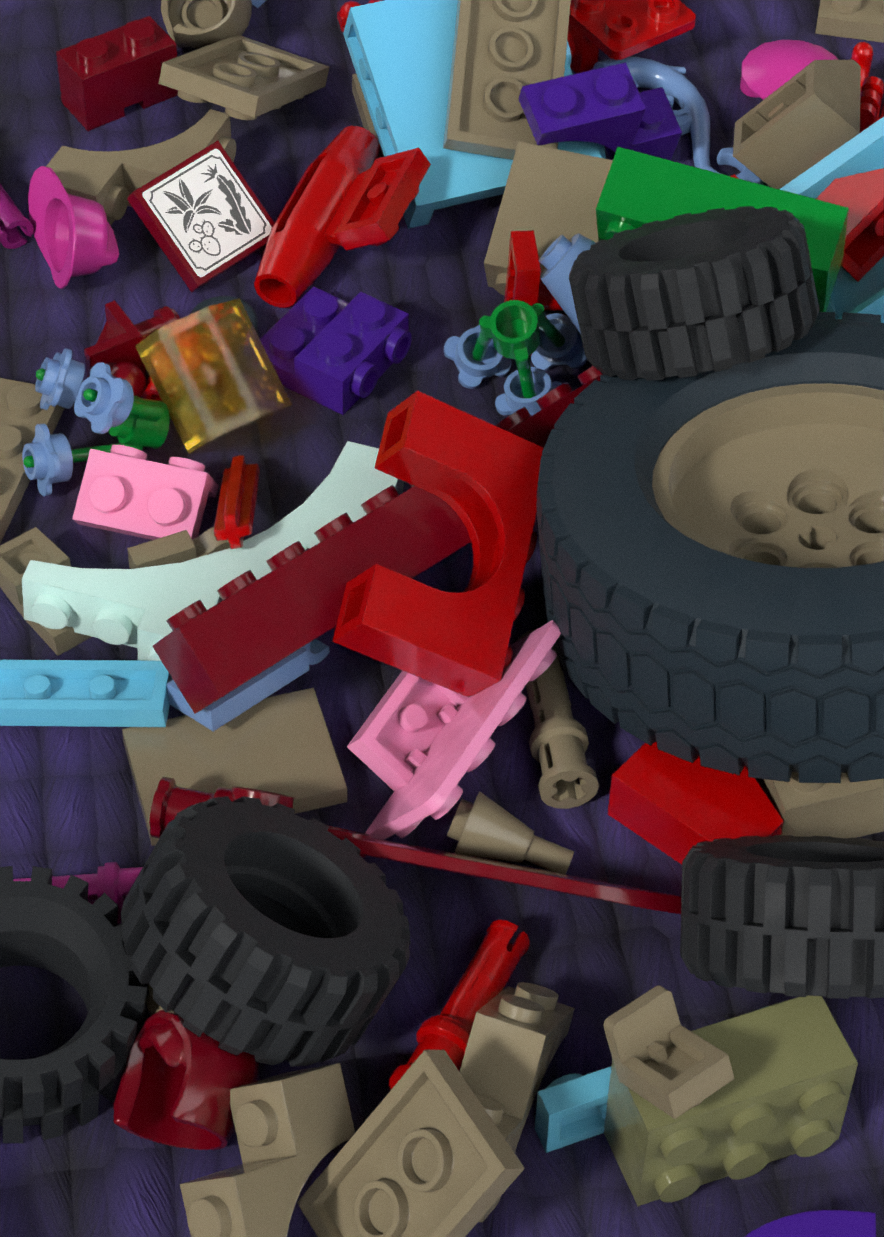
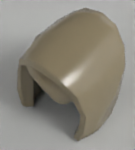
(205, 21)

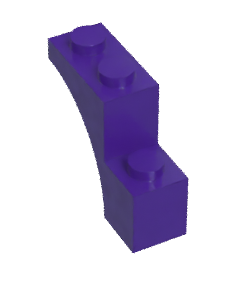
(602, 109)

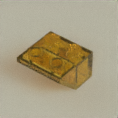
(212, 373)

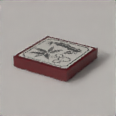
(203, 215)

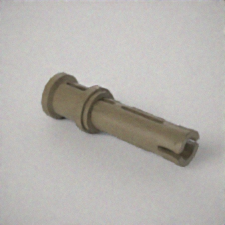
(559, 741)

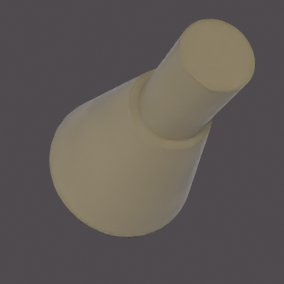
(494, 833)

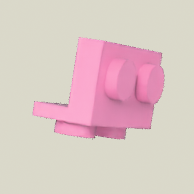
(142, 496)

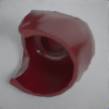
(180, 1086)

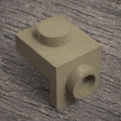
(662, 1057)

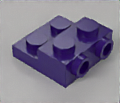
(336, 347)

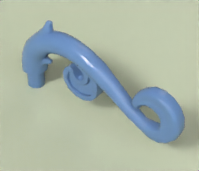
(693, 114)

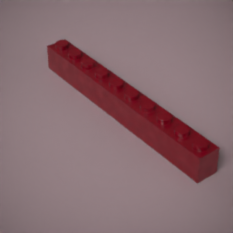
(303, 593)

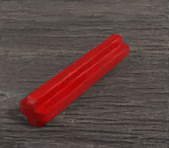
(237, 502)

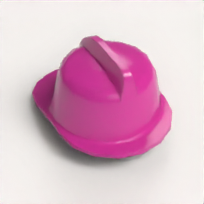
(69, 229)

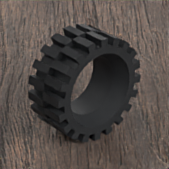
(86, 948)

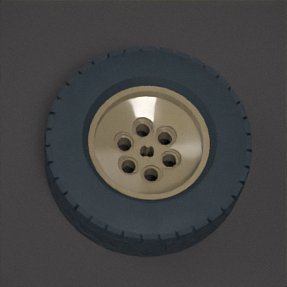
(729, 556)

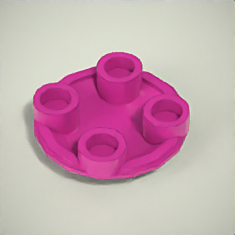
(776, 63)

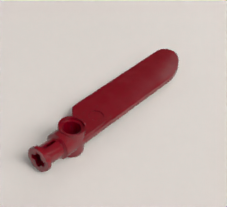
(172, 799)

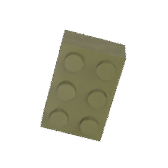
(784, 1101)

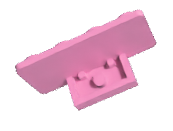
(430, 736)

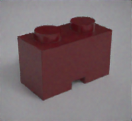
(115, 72)

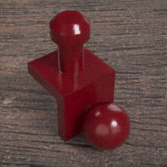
(118, 344)

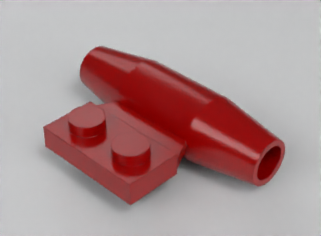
(340, 201)

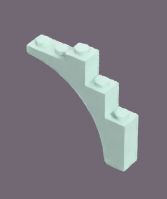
(135, 603)

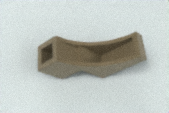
(114, 175)
(511, 1052)
(282, 1135)

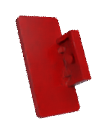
(622, 28)

